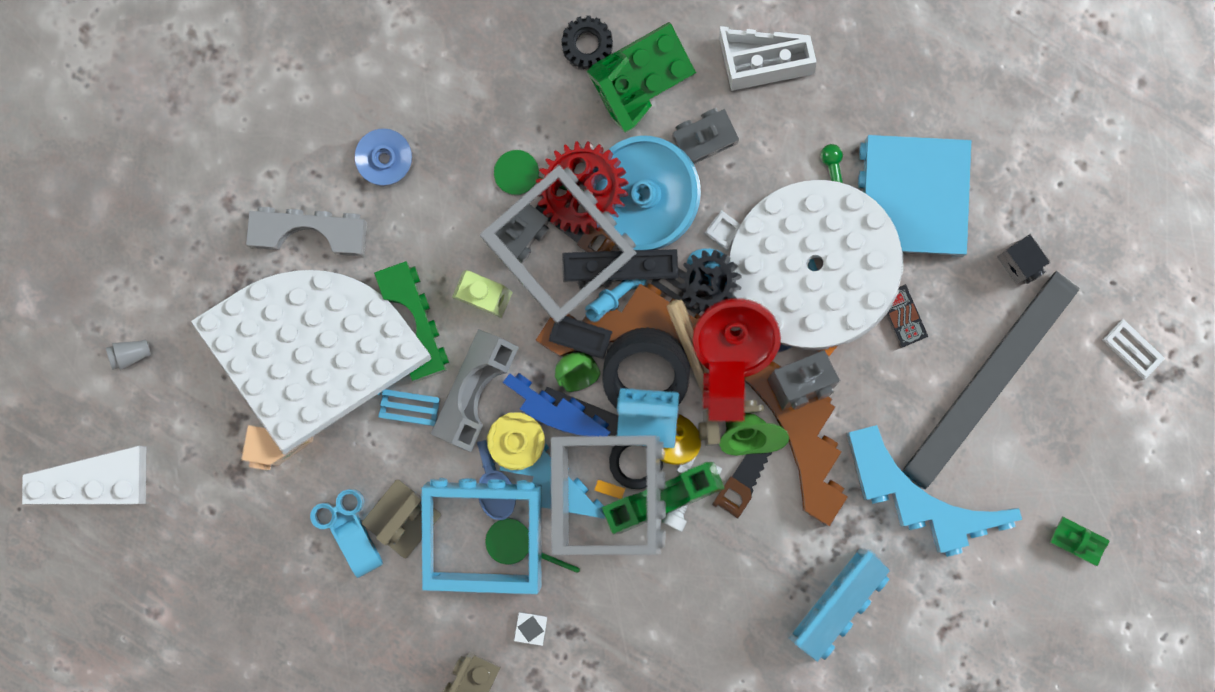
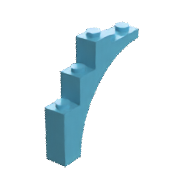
(949, 524)

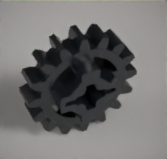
(719, 274)

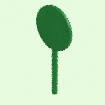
(517, 172)
(509, 544)

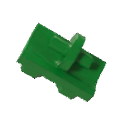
(1079, 541)

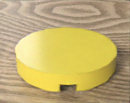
(516, 441)

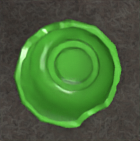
(576, 371)

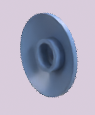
(378, 143)

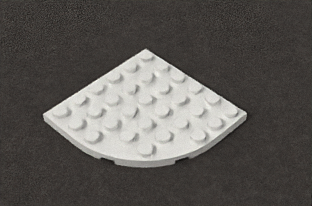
(309, 349)

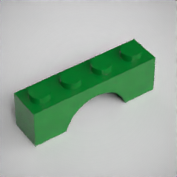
(400, 287)
(678, 492)

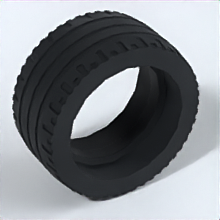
(651, 341)

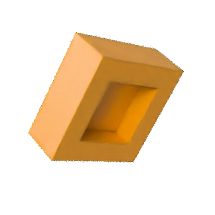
(609, 489)

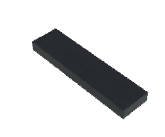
(642, 266)

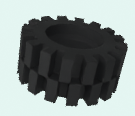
(581, 26)

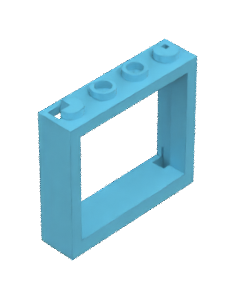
(475, 581)

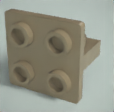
(398, 519)

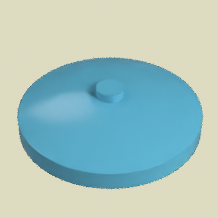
(660, 191)

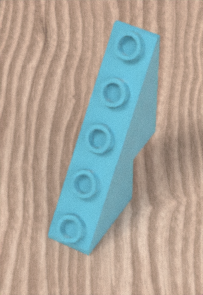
(578, 501)

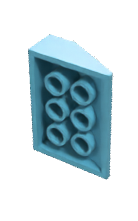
(839, 604)

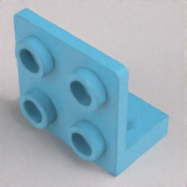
(648, 414)

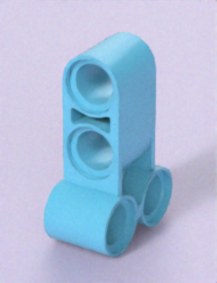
(350, 534)

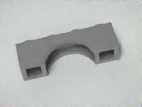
(271, 229)
(459, 417)

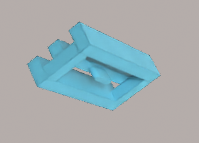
(385, 403)

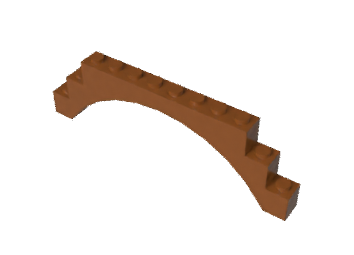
(811, 454)

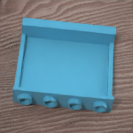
(921, 189)

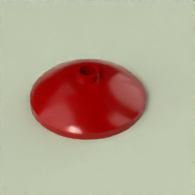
(753, 343)

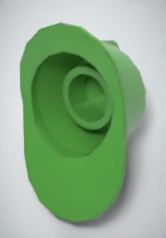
(752, 436)

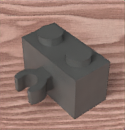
(707, 136)
(522, 231)
(803, 381)

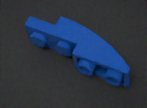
(565, 417)

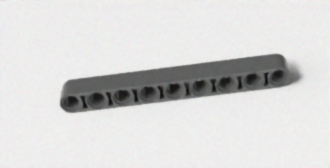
(990, 380)

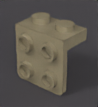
(710, 429)

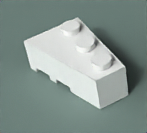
(765, 57)

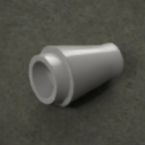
(127, 353)

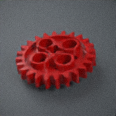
(607, 198)

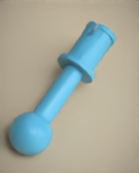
(609, 299)

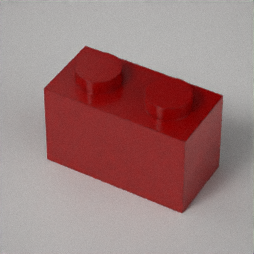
(725, 391)

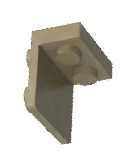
(473, 675)

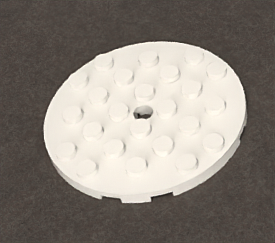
(826, 223)

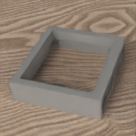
(588, 202)
(560, 496)

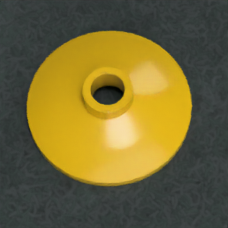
(686, 444)

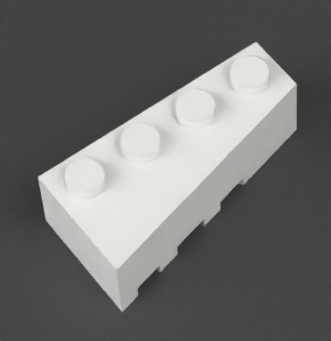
(96, 480)

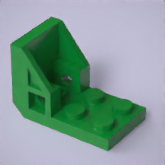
(639, 73)

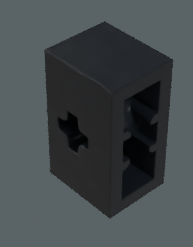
(1024, 260)

